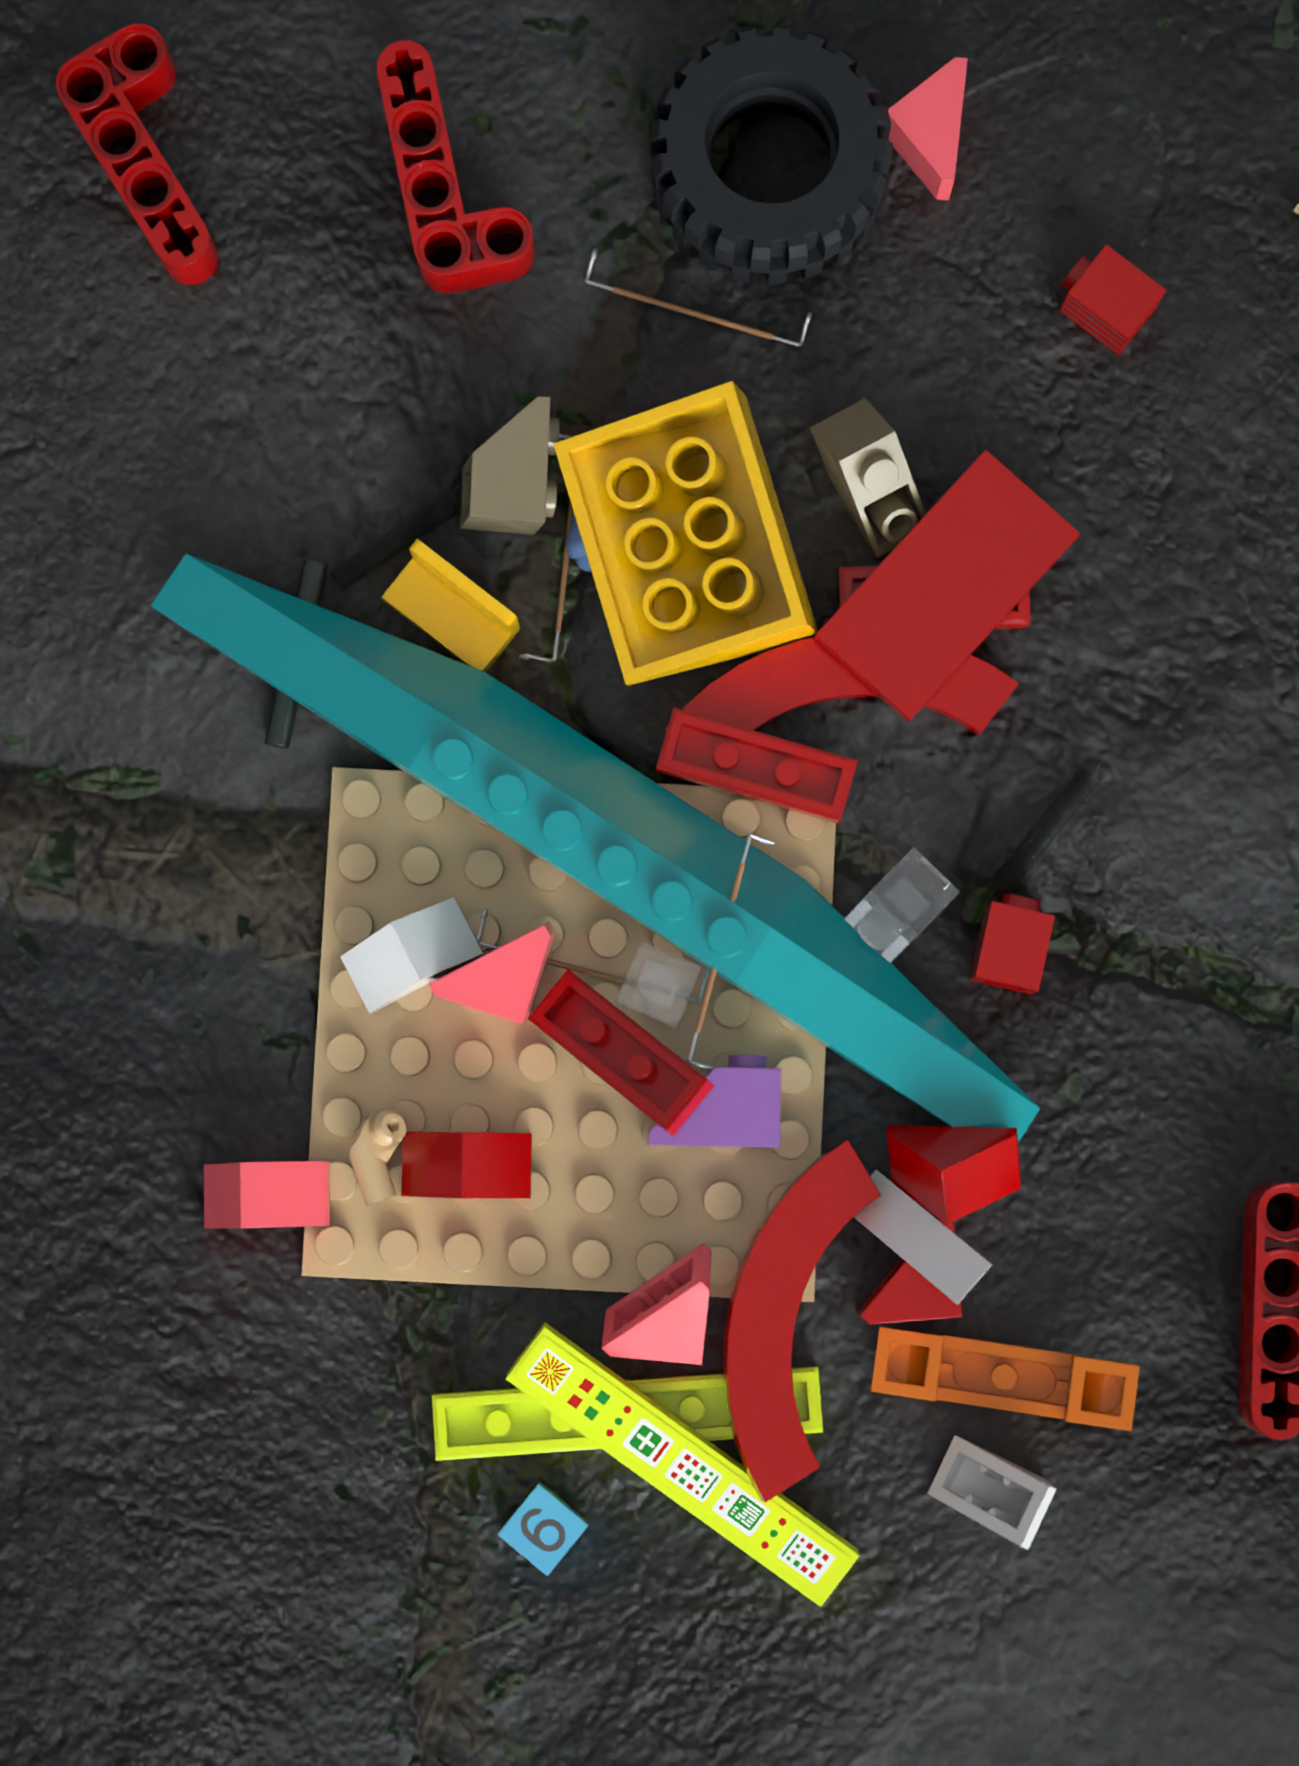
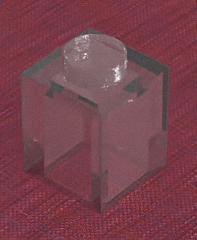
(901, 905)
(658, 986)

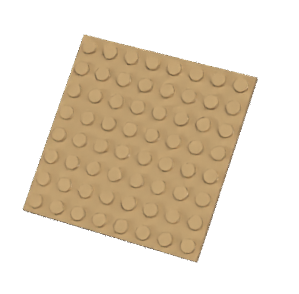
(601, 1198)

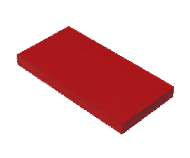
(947, 585)

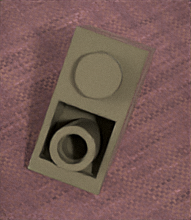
(870, 474)
(507, 475)

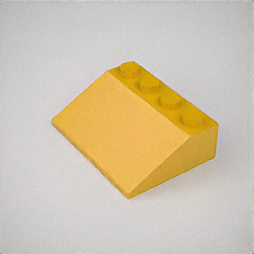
(685, 536)

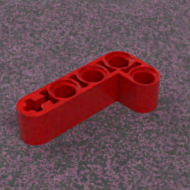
(143, 165)
(434, 168)
(1263, 1309)

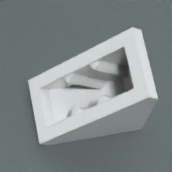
(411, 954)
(992, 1491)

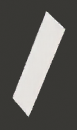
(922, 1240)

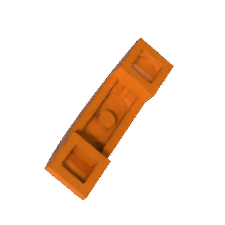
(1005, 1377)

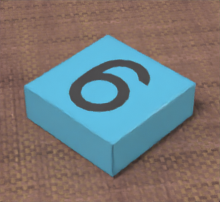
(543, 1528)

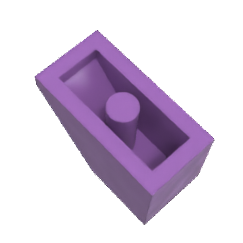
(736, 1112)

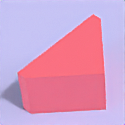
(928, 127)
(503, 979)
(266, 1194)
(663, 1315)

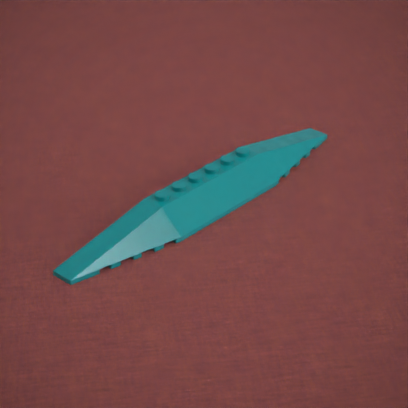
(604, 831)

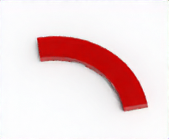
(810, 674)
(765, 1314)

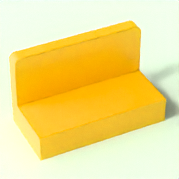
(451, 609)

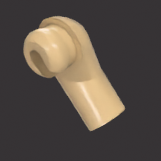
(372, 1150)

